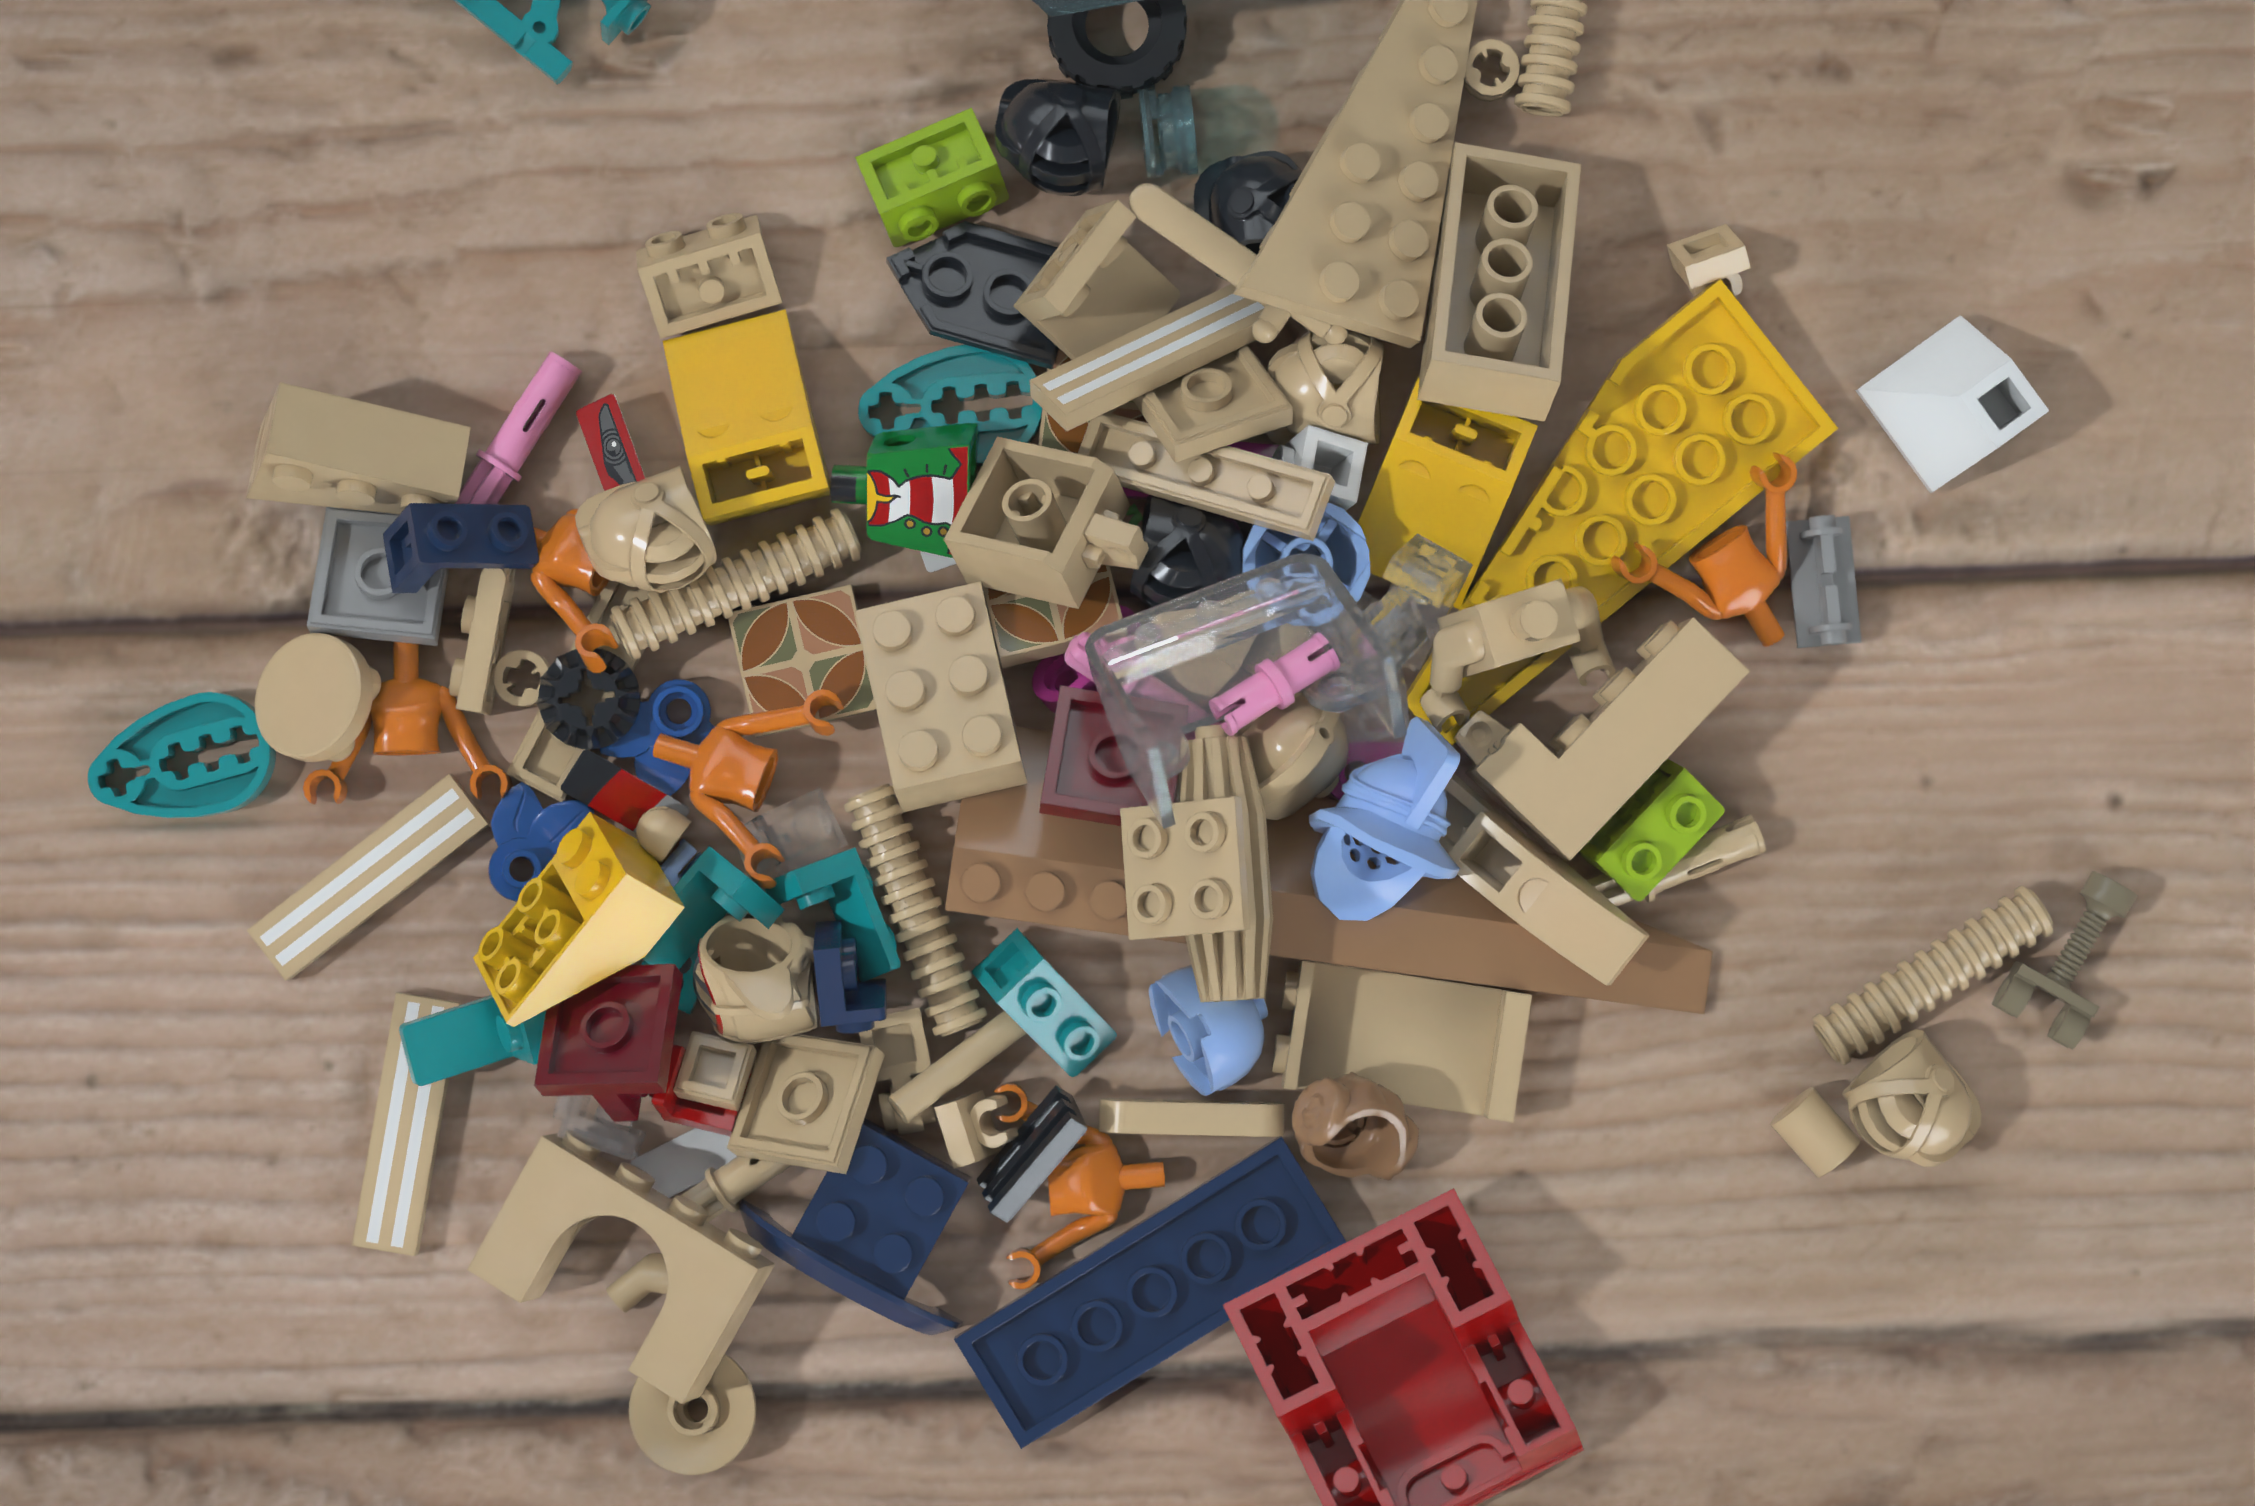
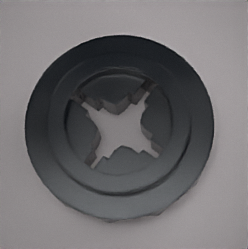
(611, 717)

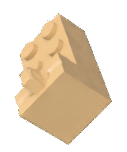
(1612, 752)

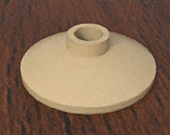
(693, 1446)

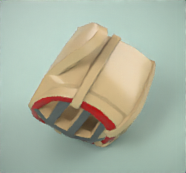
(756, 979)

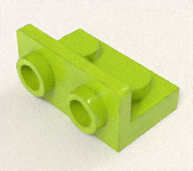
(933, 178)
(1653, 830)

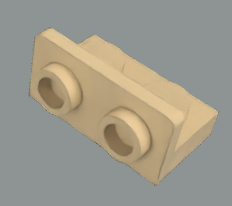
(707, 274)

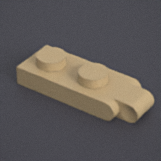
(486, 622)

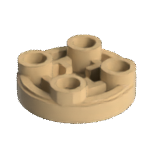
(315, 698)

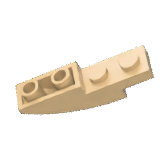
(1537, 887)

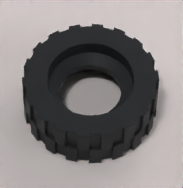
(1126, 73)

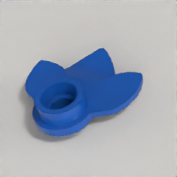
(655, 720)
(528, 832)

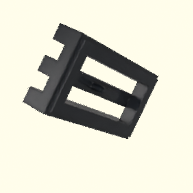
(1033, 1154)

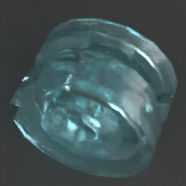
(1175, 131)

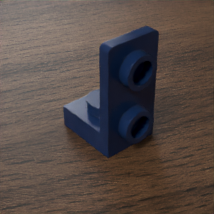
(457, 537)

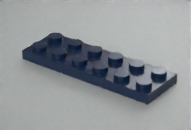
(1147, 1292)

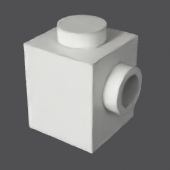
(1329, 454)

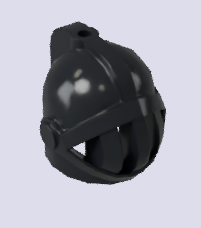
(1058, 133)
(1246, 194)
(1185, 550)

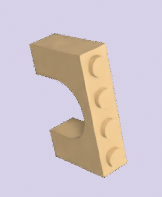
(708, 1271)

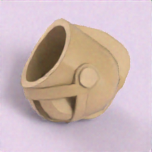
(1330, 386)
(647, 533)
(1296, 755)
(1913, 1103)

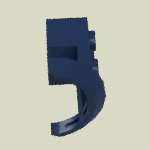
(872, 1227)

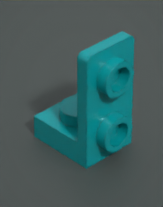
(709, 893)
(850, 893)
(1044, 1003)
(466, 1040)

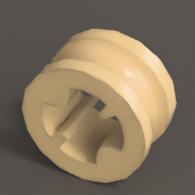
(1508, 64)
(516, 660)

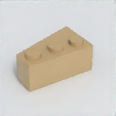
(354, 454)

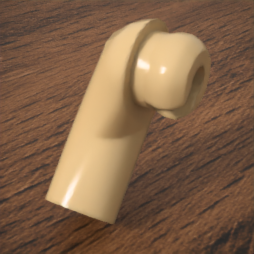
(640, 1280)

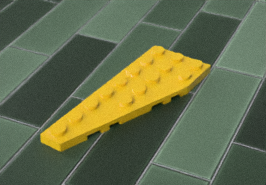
(1649, 464)

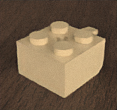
(1043, 523)

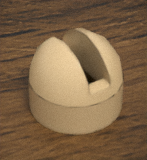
(660, 830)

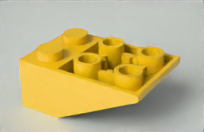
(746, 418)
(1444, 481)
(577, 922)

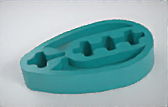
(962, 370)
(153, 741)

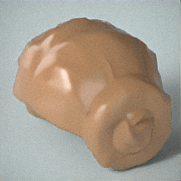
(1354, 1127)

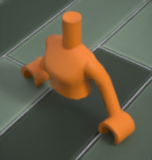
(567, 564)
(1730, 566)
(407, 724)
(740, 772)
(1084, 1182)

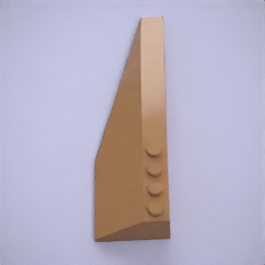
(1073, 876)

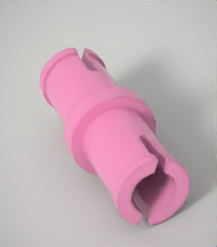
(1274, 684)

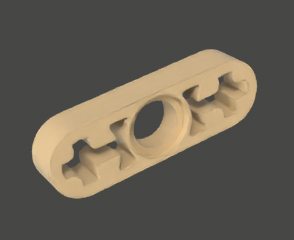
(1191, 1117)

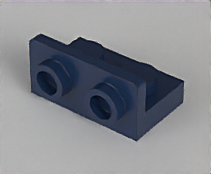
(841, 997)

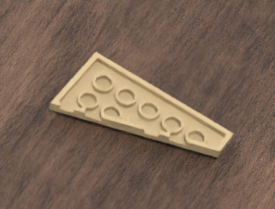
(1371, 198)

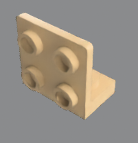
(1096, 285)

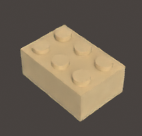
(941, 697)

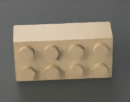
(1500, 283)

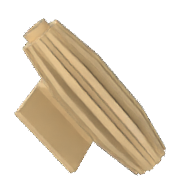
(1207, 870)

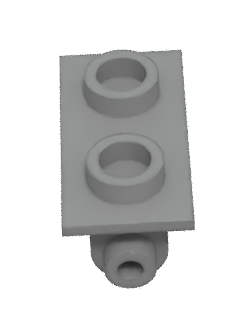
(1823, 581)

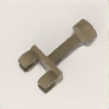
(2104, 900)

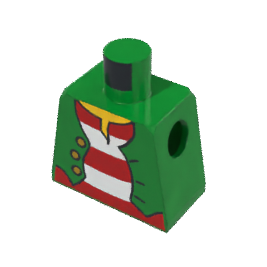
(912, 484)

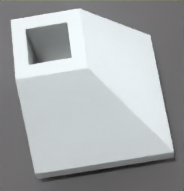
(1951, 402)

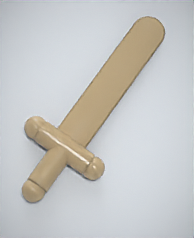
(1217, 252)

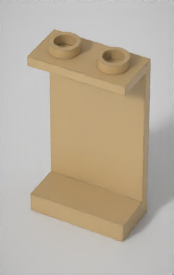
(1412, 1034)

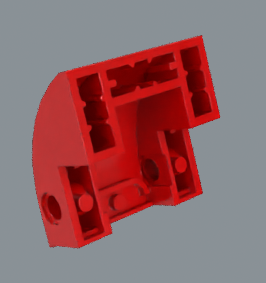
(1405, 1367)

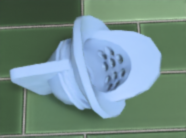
(1396, 810)

